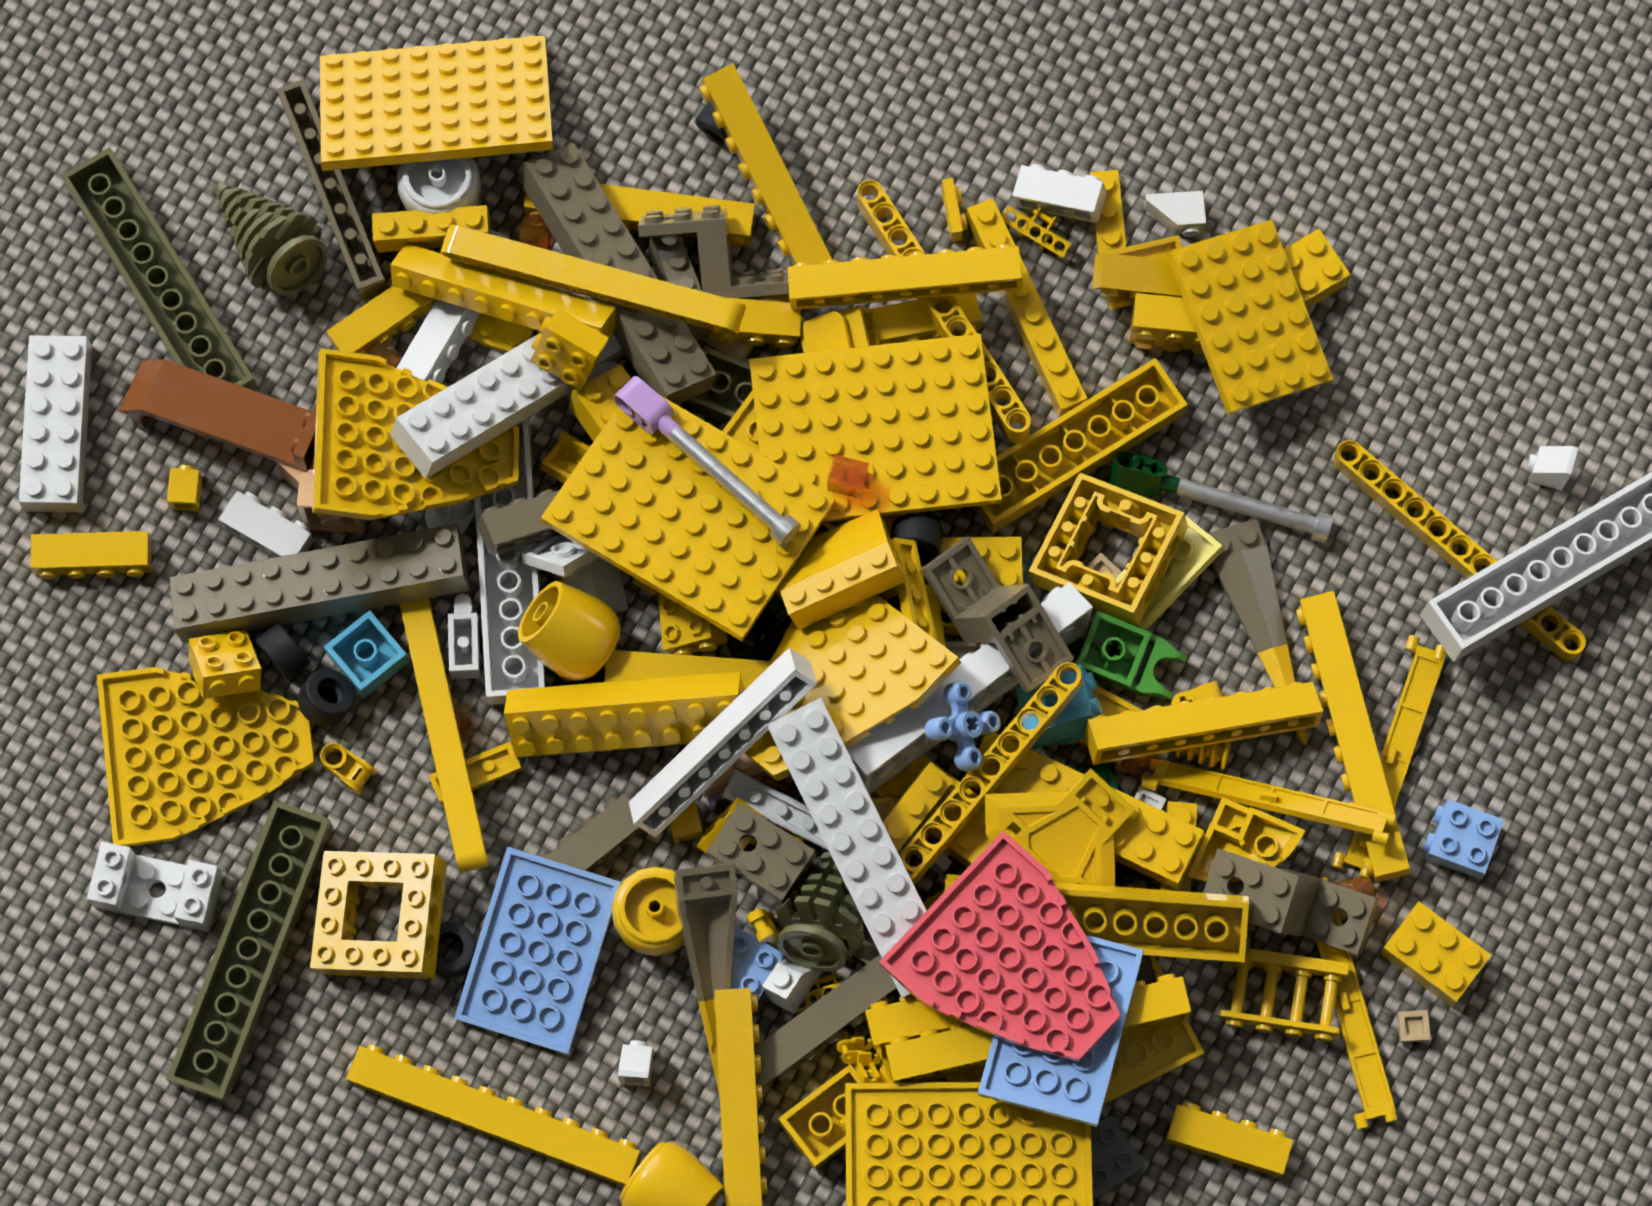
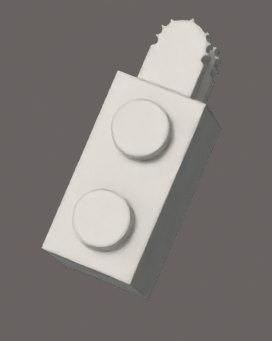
(464, 640)

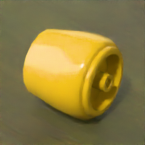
(569, 631)
(647, 912)
(671, 1178)

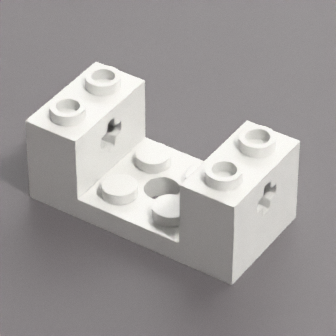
(124, 882)

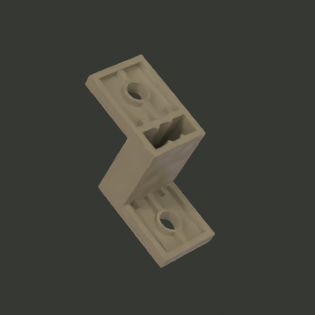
(714, 252)
(996, 614)
(773, 865)
(1295, 901)

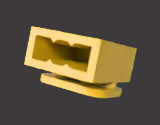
(839, 330)

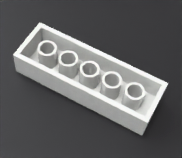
(55, 424)

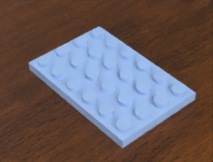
(537, 950)
(1056, 1083)

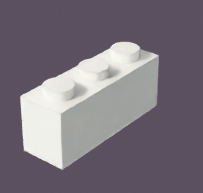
(1060, 193)
(264, 526)

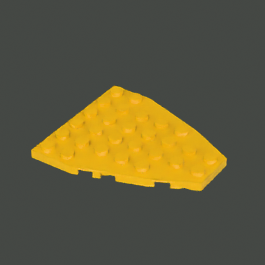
(362, 467)
(866, 672)
(189, 758)

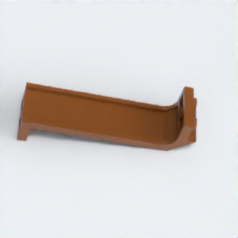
(222, 412)

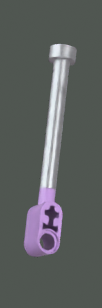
(655, 414)

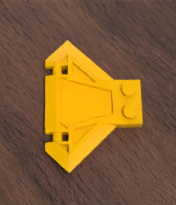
(1064, 829)

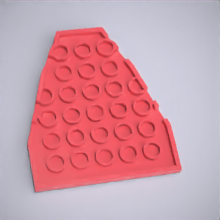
(1008, 957)

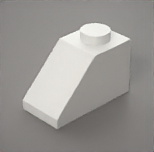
(1178, 211)
(1552, 465)
(789, 984)
(636, 1064)

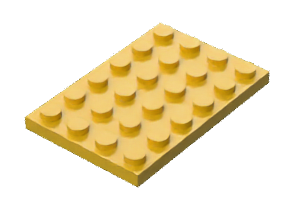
(1249, 316)

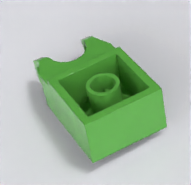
(1136, 659)

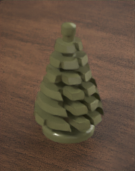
(275, 243)
(819, 919)

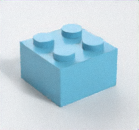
(366, 654)

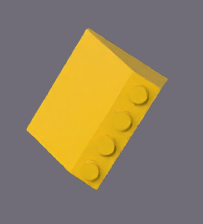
(841, 570)

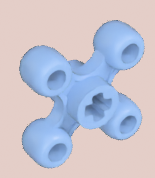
(962, 726)

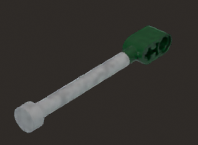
(1150, 477)

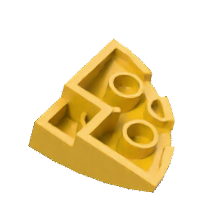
(1247, 834)

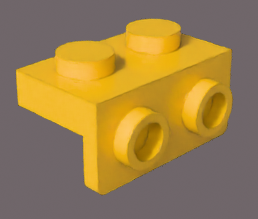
(564, 457)

